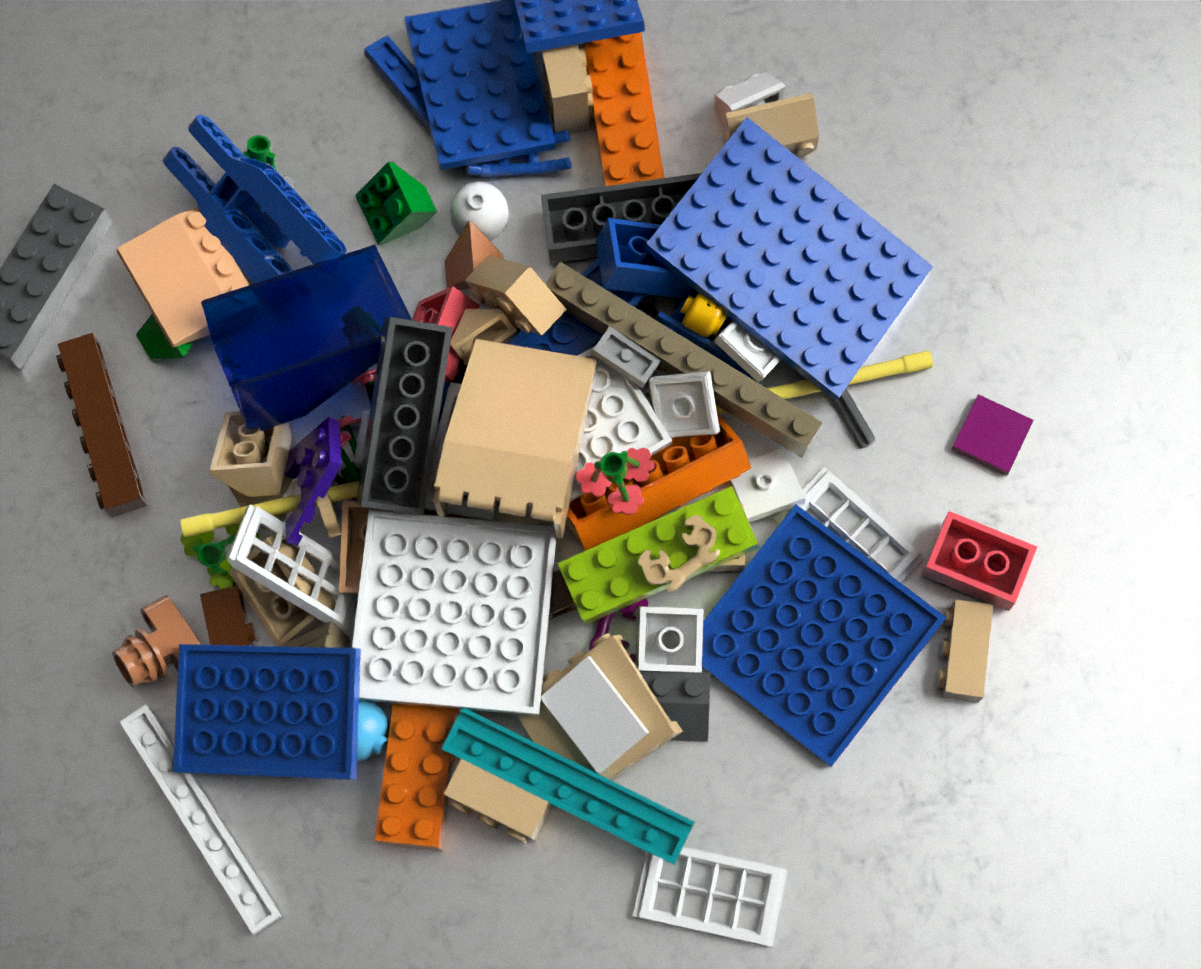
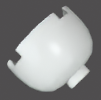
(483, 206)

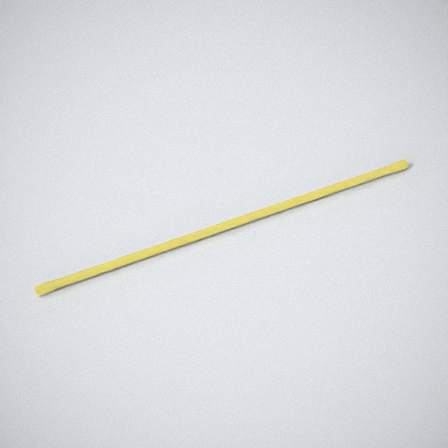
(208, 522)

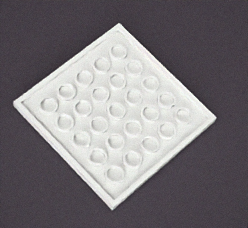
(454, 612)

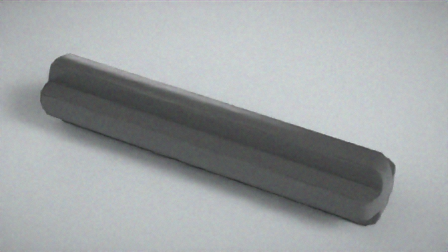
(854, 420)

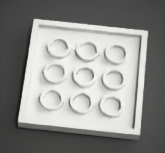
(617, 419)

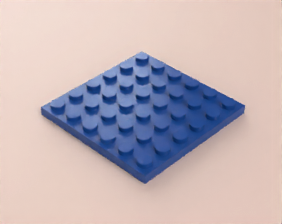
(815, 635)

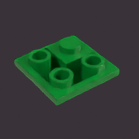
(394, 203)

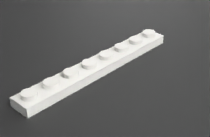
(201, 821)

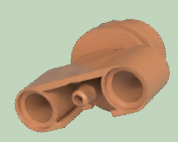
(147, 655)

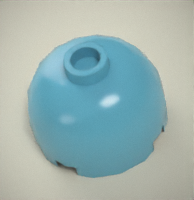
(371, 730)

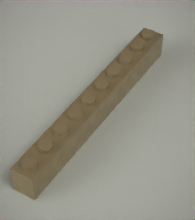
(731, 388)

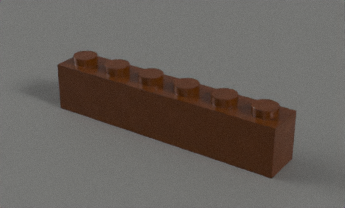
(101, 425)

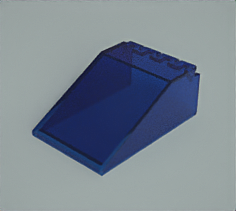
(302, 334)

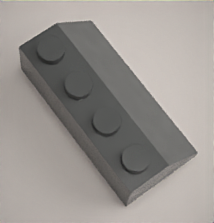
(684, 700)

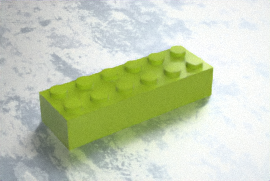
(609, 573)

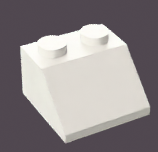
(751, 92)
(669, 639)

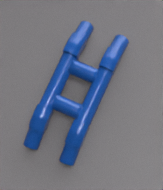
(532, 166)

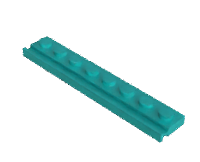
(568, 785)

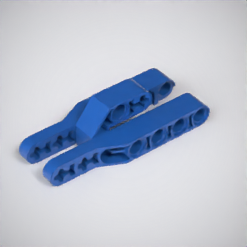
(261, 196)

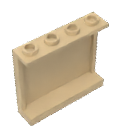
(630, 684)

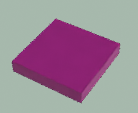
(992, 434)

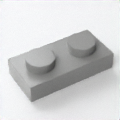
(626, 357)

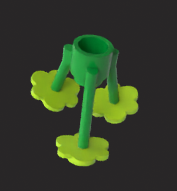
(213, 554)

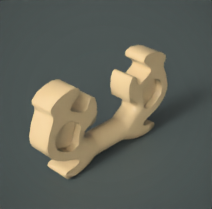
(329, 515)
(657, 570)

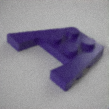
(317, 463)

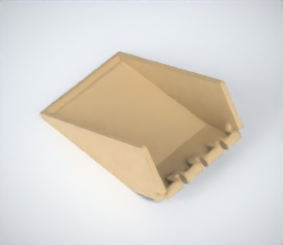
(516, 432)

